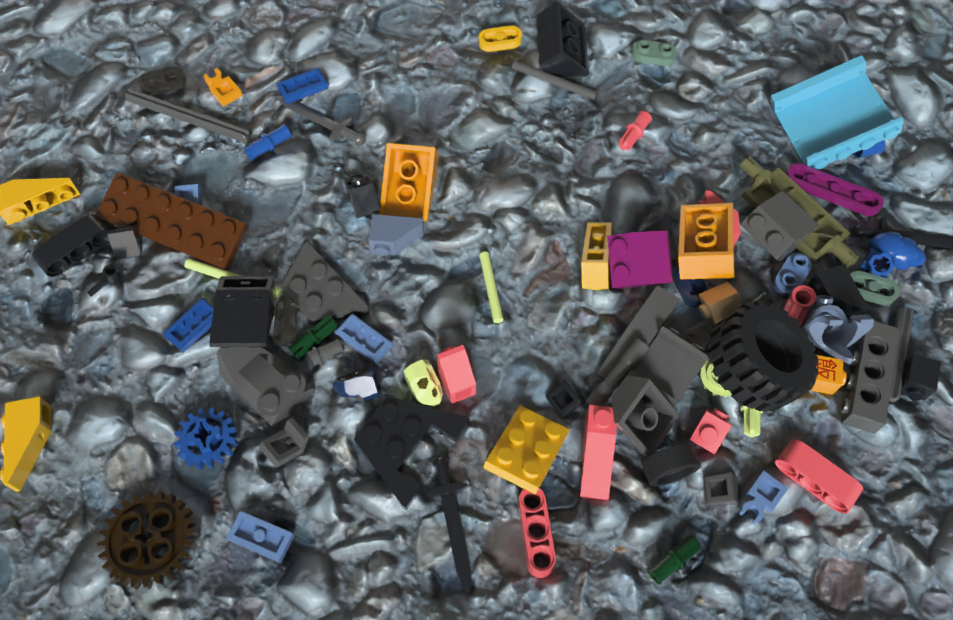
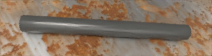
(555, 80)

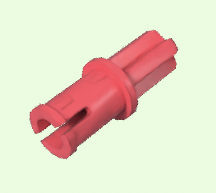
(635, 130)

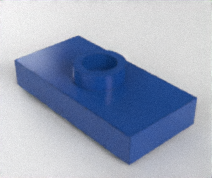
(302, 85)
(190, 325)

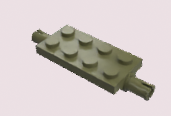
(830, 233)

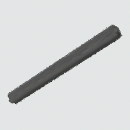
(188, 115)

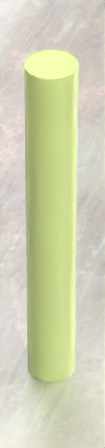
(491, 287)

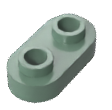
(654, 52)
(872, 285)

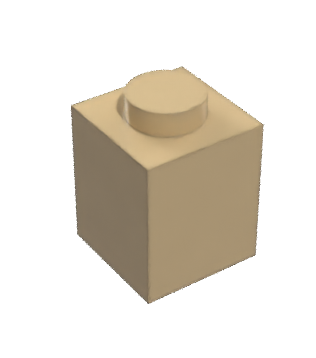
(719, 302)

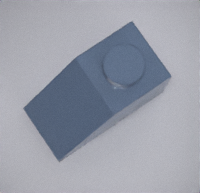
(393, 233)

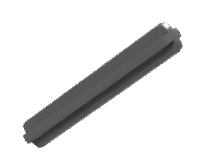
(904, 322)

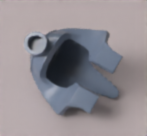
(832, 331)

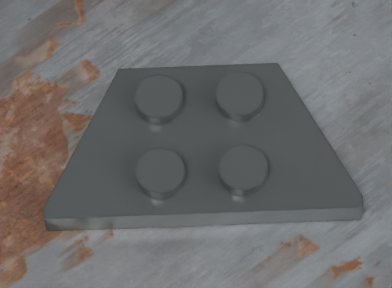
(319, 288)

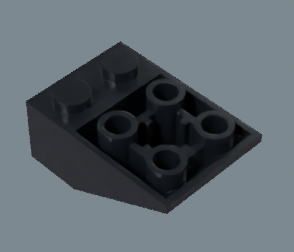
(243, 311)

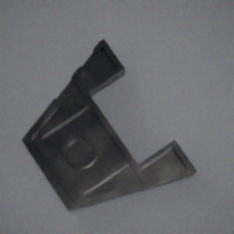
(394, 435)

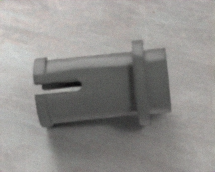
(325, 352)

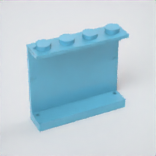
(834, 114)

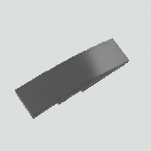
(643, 326)

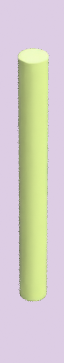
(215, 271)

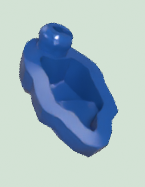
(901, 248)

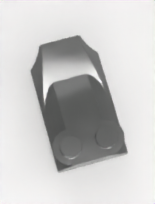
(264, 381)

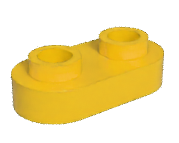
(500, 38)

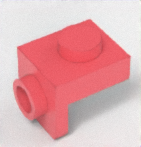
(711, 430)

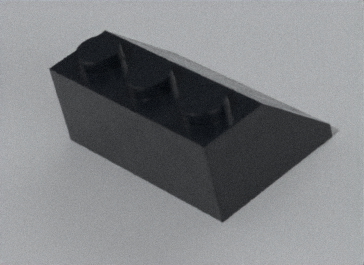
(562, 42)

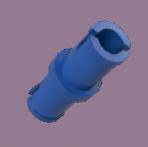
(267, 142)

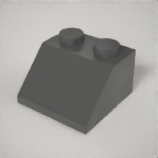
(779, 225)
(642, 413)

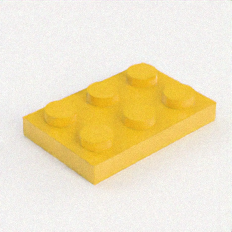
(526, 449)

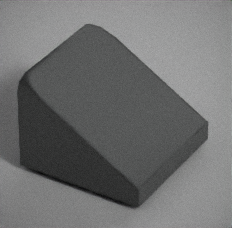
(722, 489)

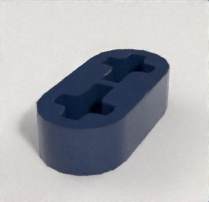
(686, 286)

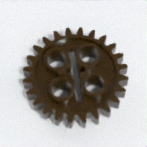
(121, 543)

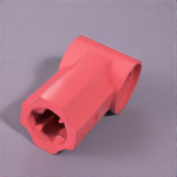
(797, 309)

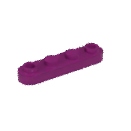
(836, 190)

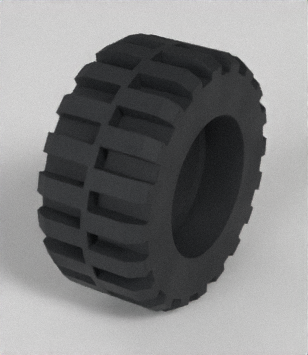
(763, 356)

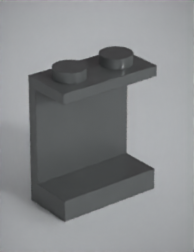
(671, 364)

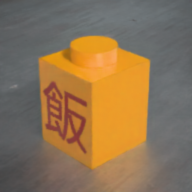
(830, 375)

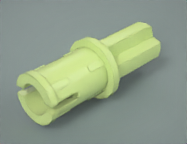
(751, 421)

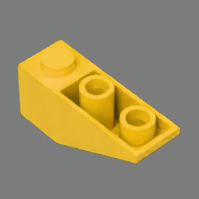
(30, 196)
(25, 434)

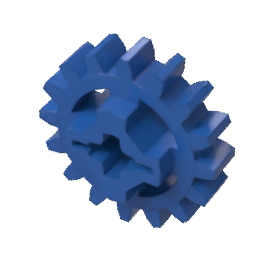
(217, 442)

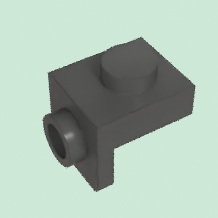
(285, 444)

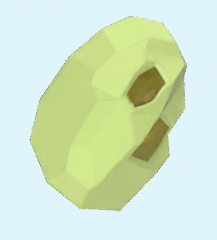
(424, 383)

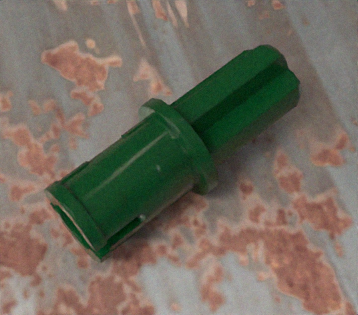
(313, 337)
(674, 559)

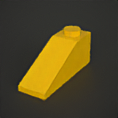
(595, 256)

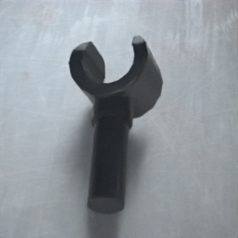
(109, 278)

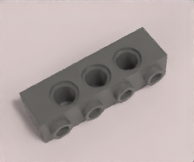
(880, 366)

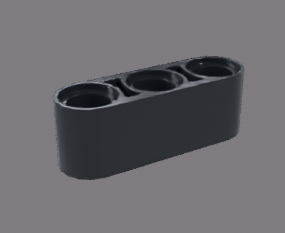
(71, 245)

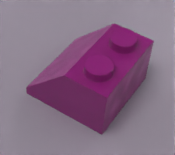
(639, 259)

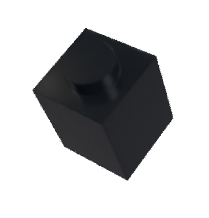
(920, 377)

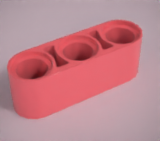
(819, 476)
(536, 546)

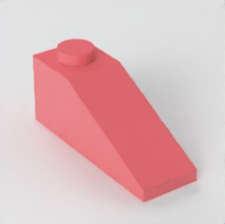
(598, 452)

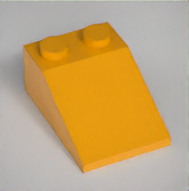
(409, 180)
(706, 241)

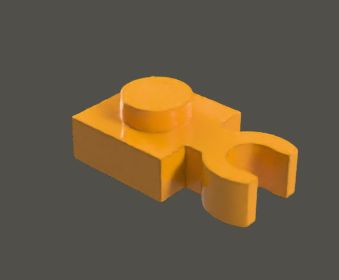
(223, 88)

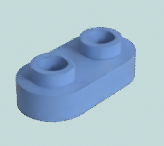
(793, 273)

